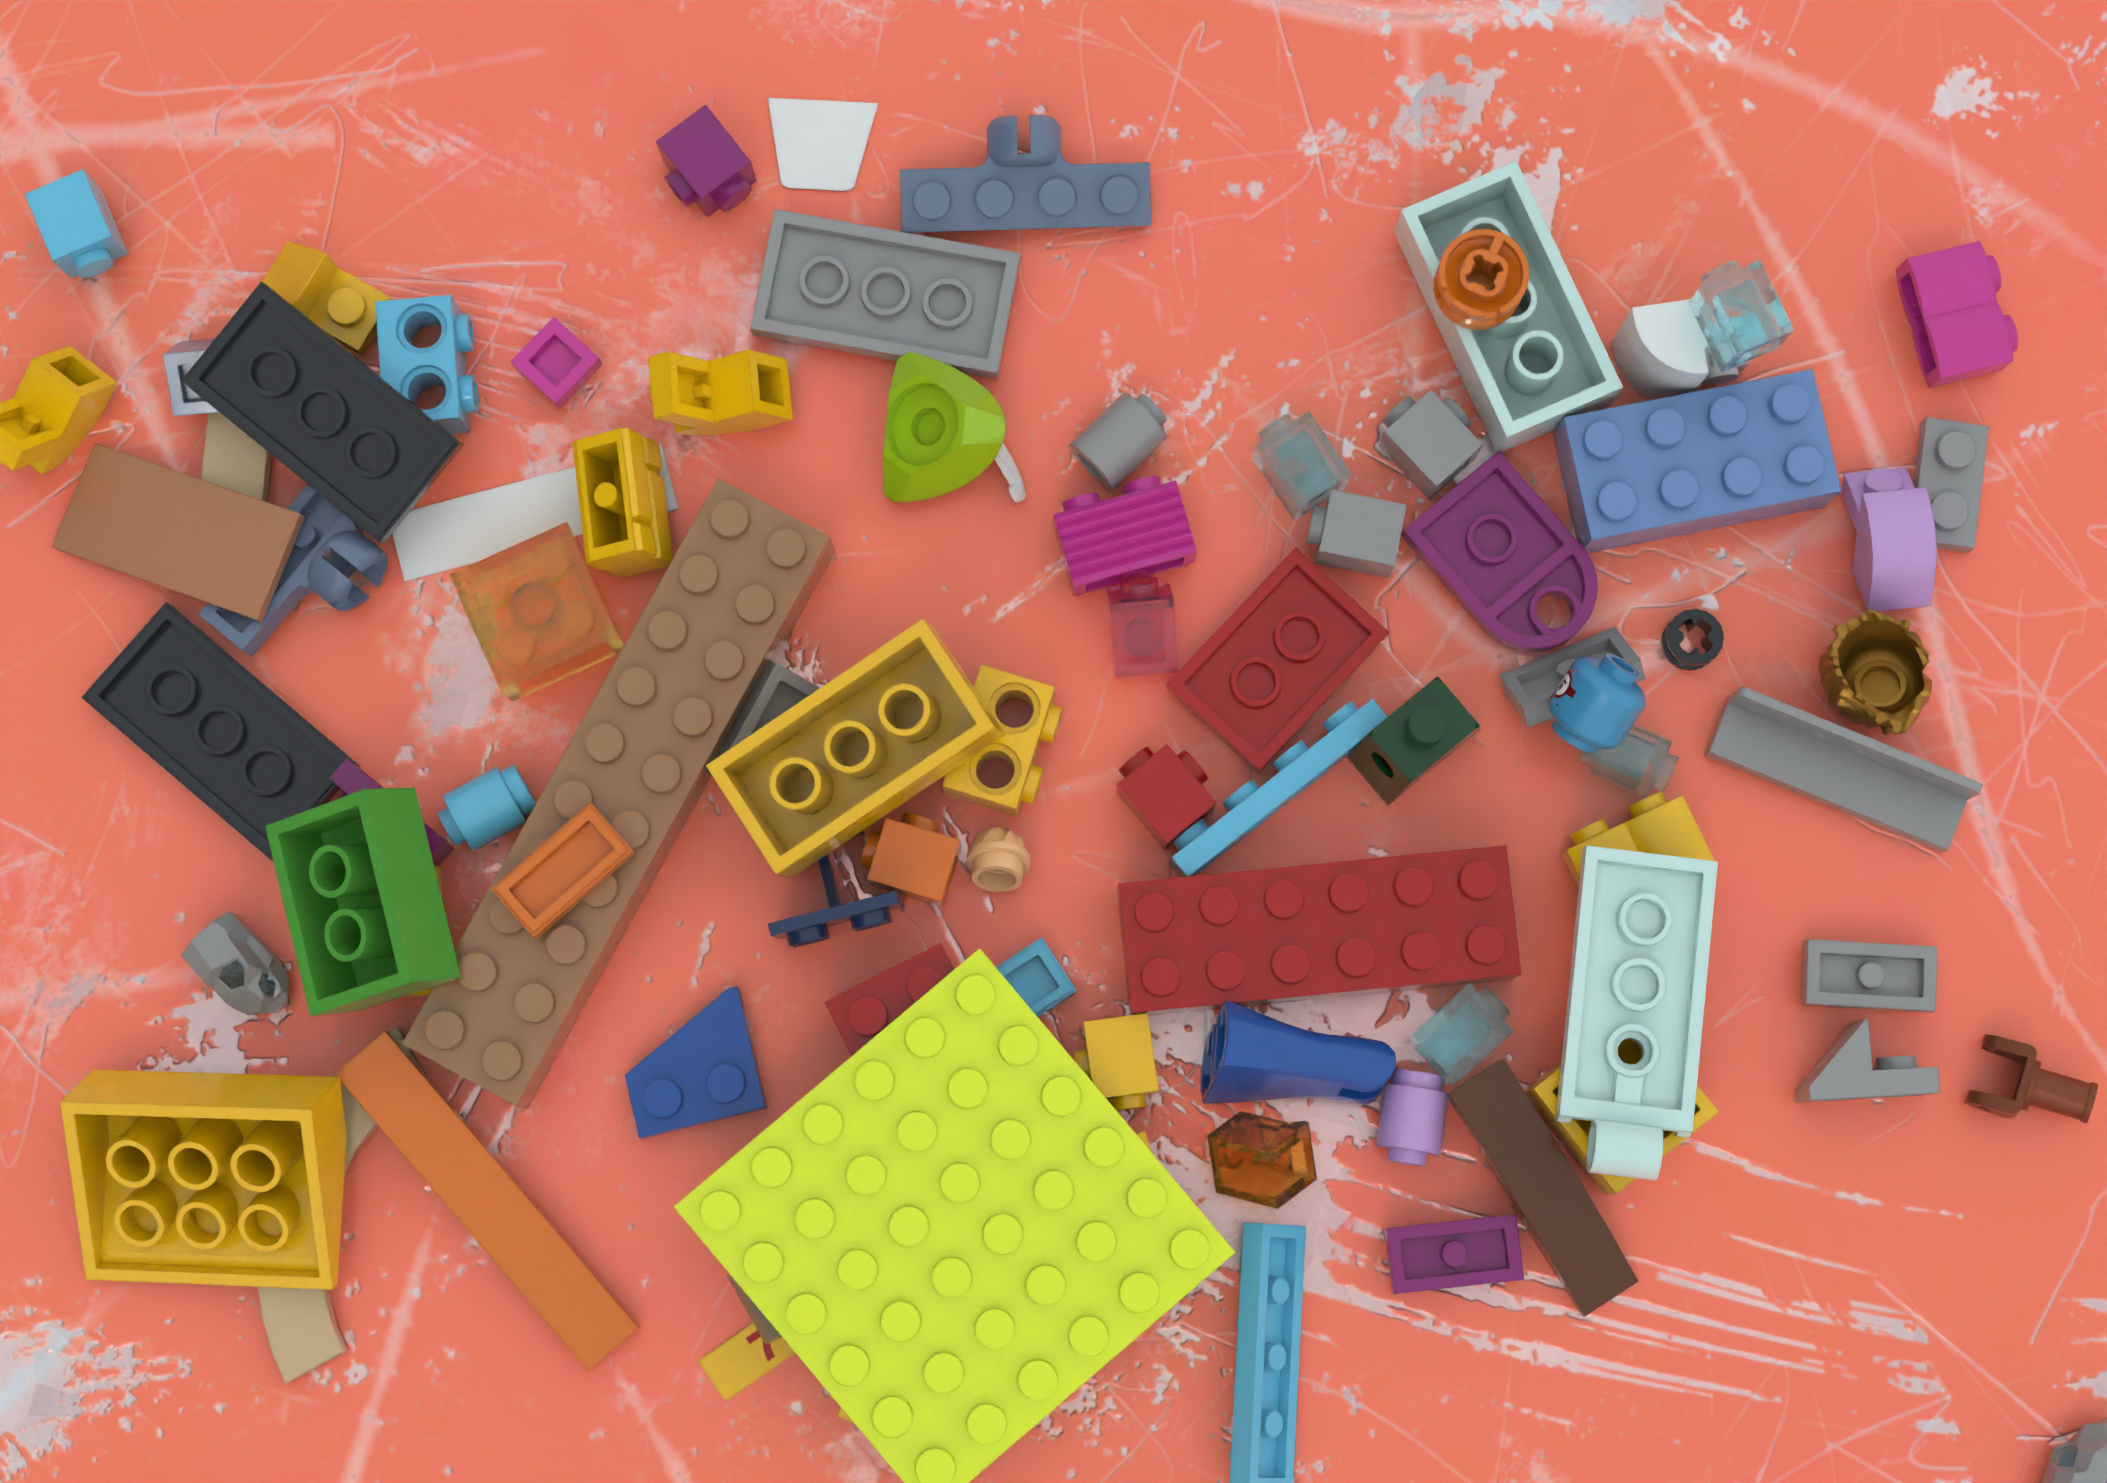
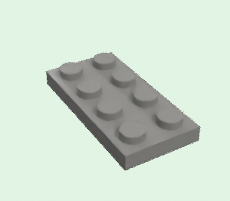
(885, 293)

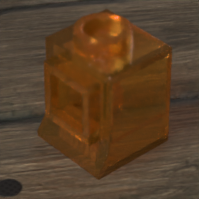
(1261, 1159)

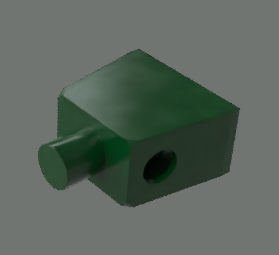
(1413, 740)

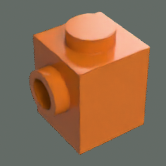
(912, 859)

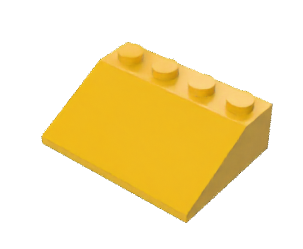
(208, 1177)

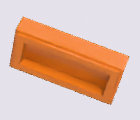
(563, 871)

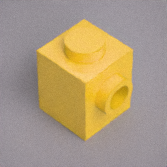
(1120, 1059)

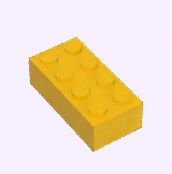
(855, 750)

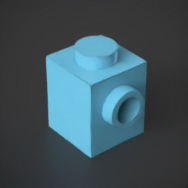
(77, 225)

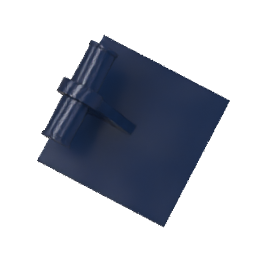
(814, 926)

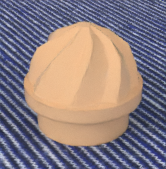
(998, 860)

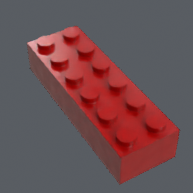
(1318, 931)

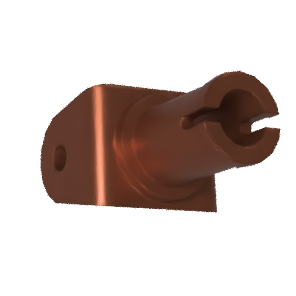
(2035, 1086)

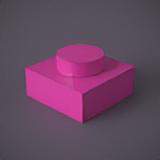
(556, 362)

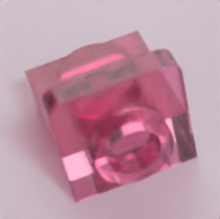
(1142, 627)

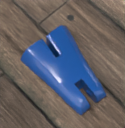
(1267, 1059)

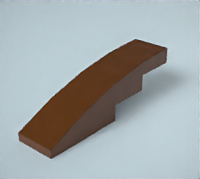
(1542, 1187)

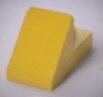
(327, 295)

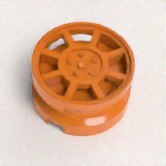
(1481, 279)

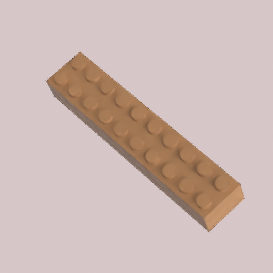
(643, 767)

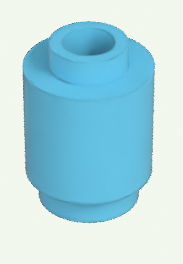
(486, 807)

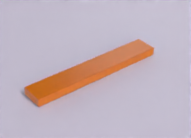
(487, 1200)

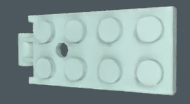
(1642, 979)

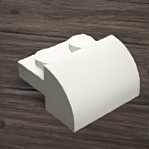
(1665, 351)

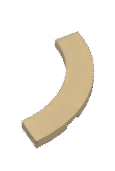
(300, 1320)

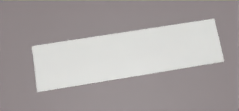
(492, 521)

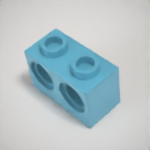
(442, 364)

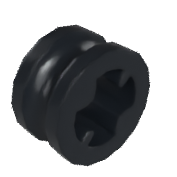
(1711, 642)

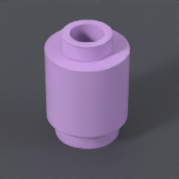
(1412, 1117)

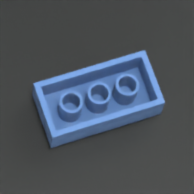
(1696, 461)

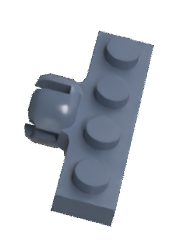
(1025, 188)
(320, 564)

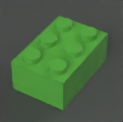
(362, 900)

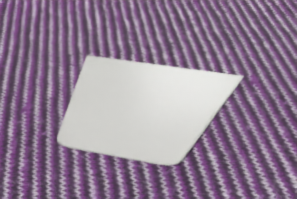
(820, 141)

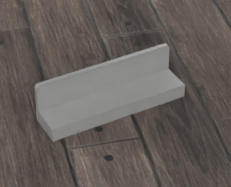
(1841, 768)

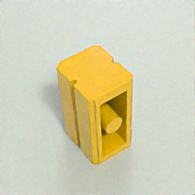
(622, 503)

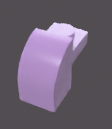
(1893, 539)

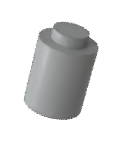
(1120, 439)

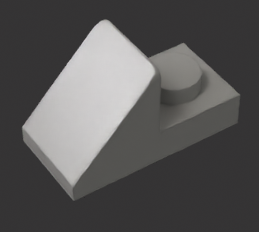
(1848, 1072)

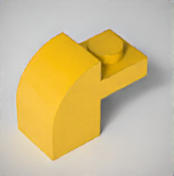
(720, 394)
(52, 410)

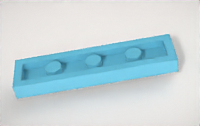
(1254, 805)
(1267, 1353)

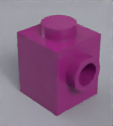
(706, 164)

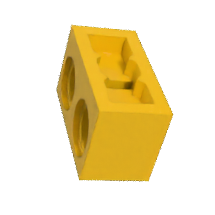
(1017, 746)

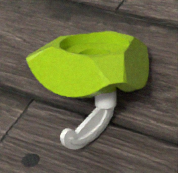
(941, 432)

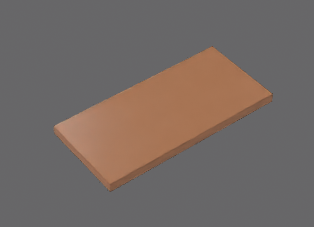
(178, 532)

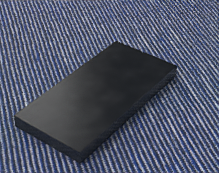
(322, 412)
(216, 727)

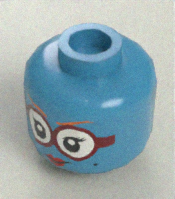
(1596, 703)

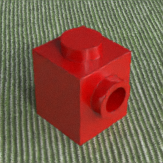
(1165, 792)

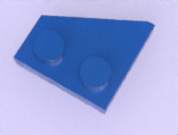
(698, 1072)

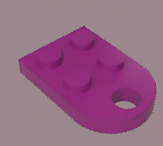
(1503, 553)

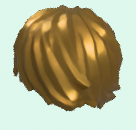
(1876, 672)

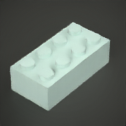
(1548, 353)

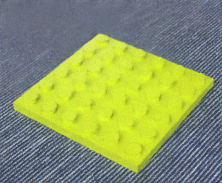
(954, 1229)

